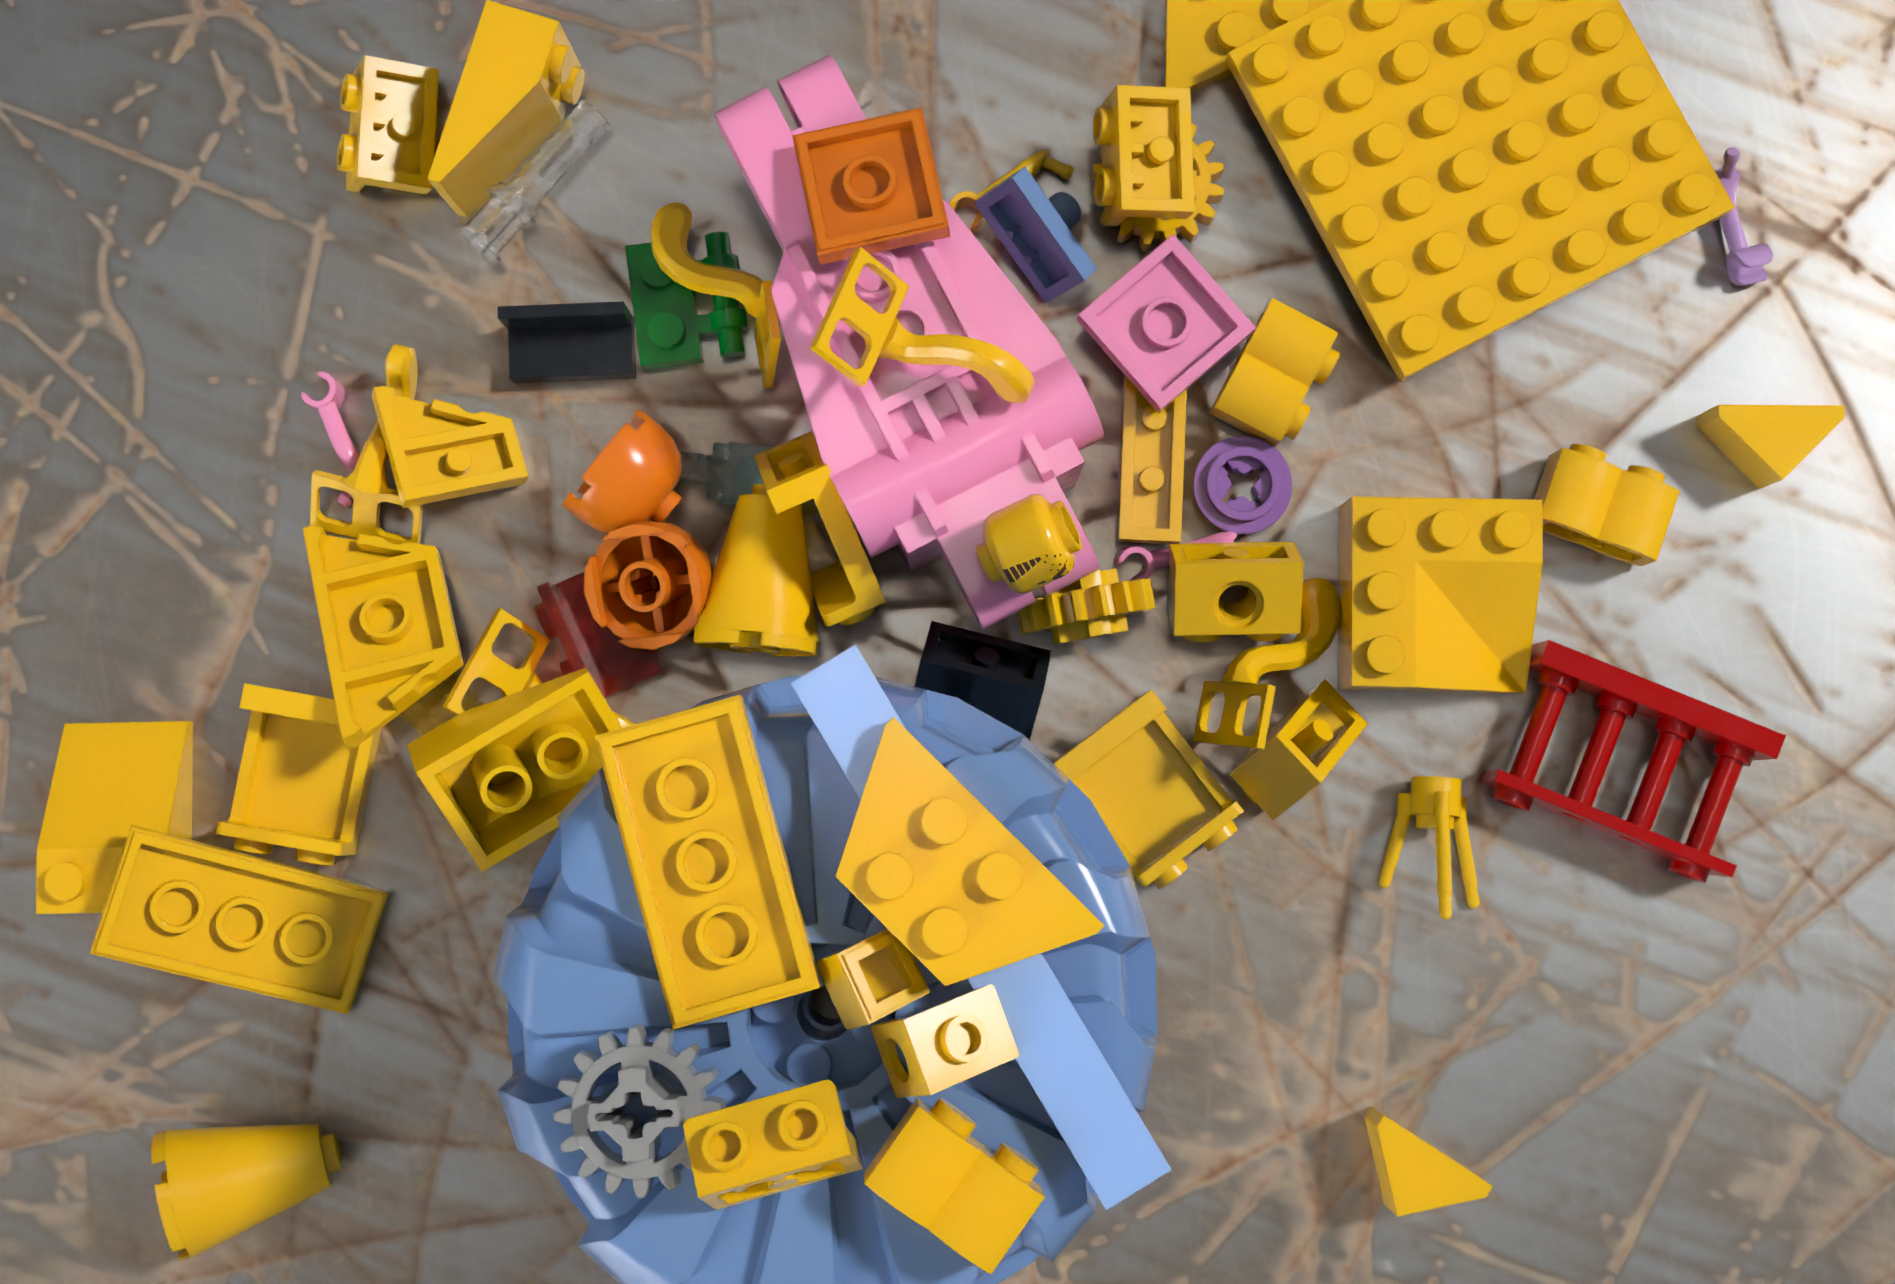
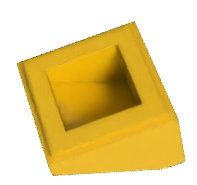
(871, 979)

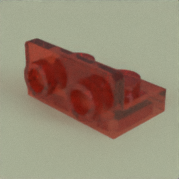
(589, 646)

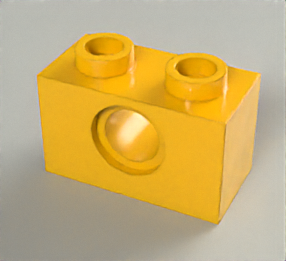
(1204, 570)

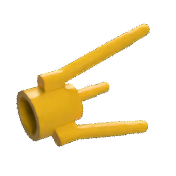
(1440, 808)

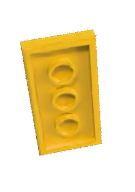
(707, 862)
(238, 920)

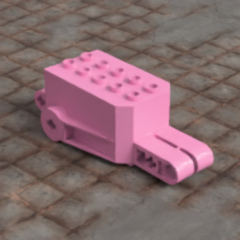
(919, 445)

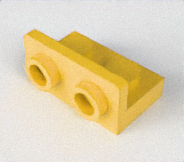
(389, 125)
(1145, 153)
(770, 1145)

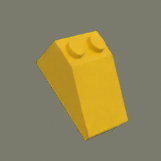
(505, 104)
(514, 763)
(100, 787)

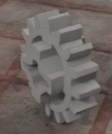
(638, 1074)

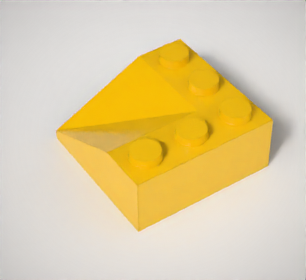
(1437, 593)

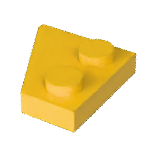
(444, 450)

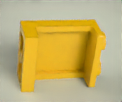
(796, 474)
(298, 779)
(1151, 791)

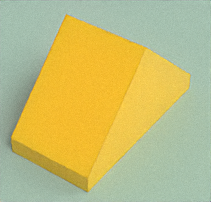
(1768, 439)
(1414, 1172)

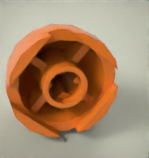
(630, 478)
(648, 583)

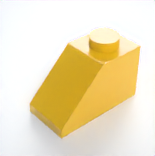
(1299, 750)

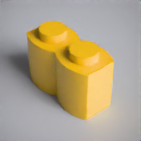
(1275, 373)
(1605, 506)
(955, 1183)

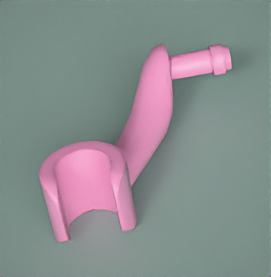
(1160, 558)

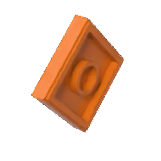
(871, 185)

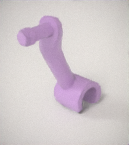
(1742, 262)

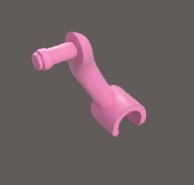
(335, 427)

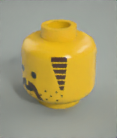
(1029, 543)

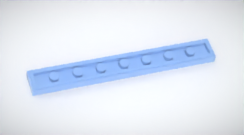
(1049, 1034)

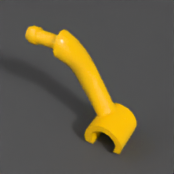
(1033, 164)

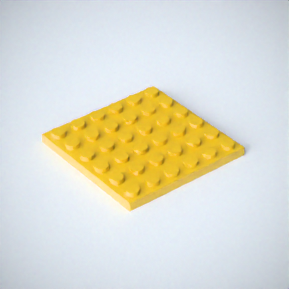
(1475, 156)

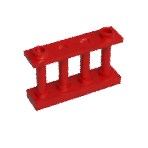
(1678, 721)

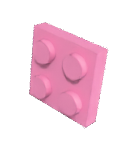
(1165, 323)

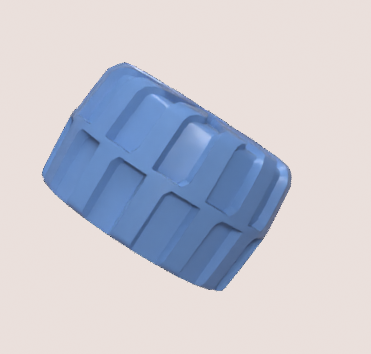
(584, 967)

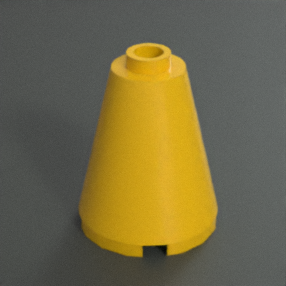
(761, 584)
(236, 1178)

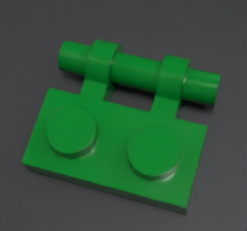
(667, 312)

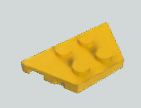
(1204, 31)
(381, 626)
(950, 871)

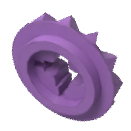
(1242, 456)

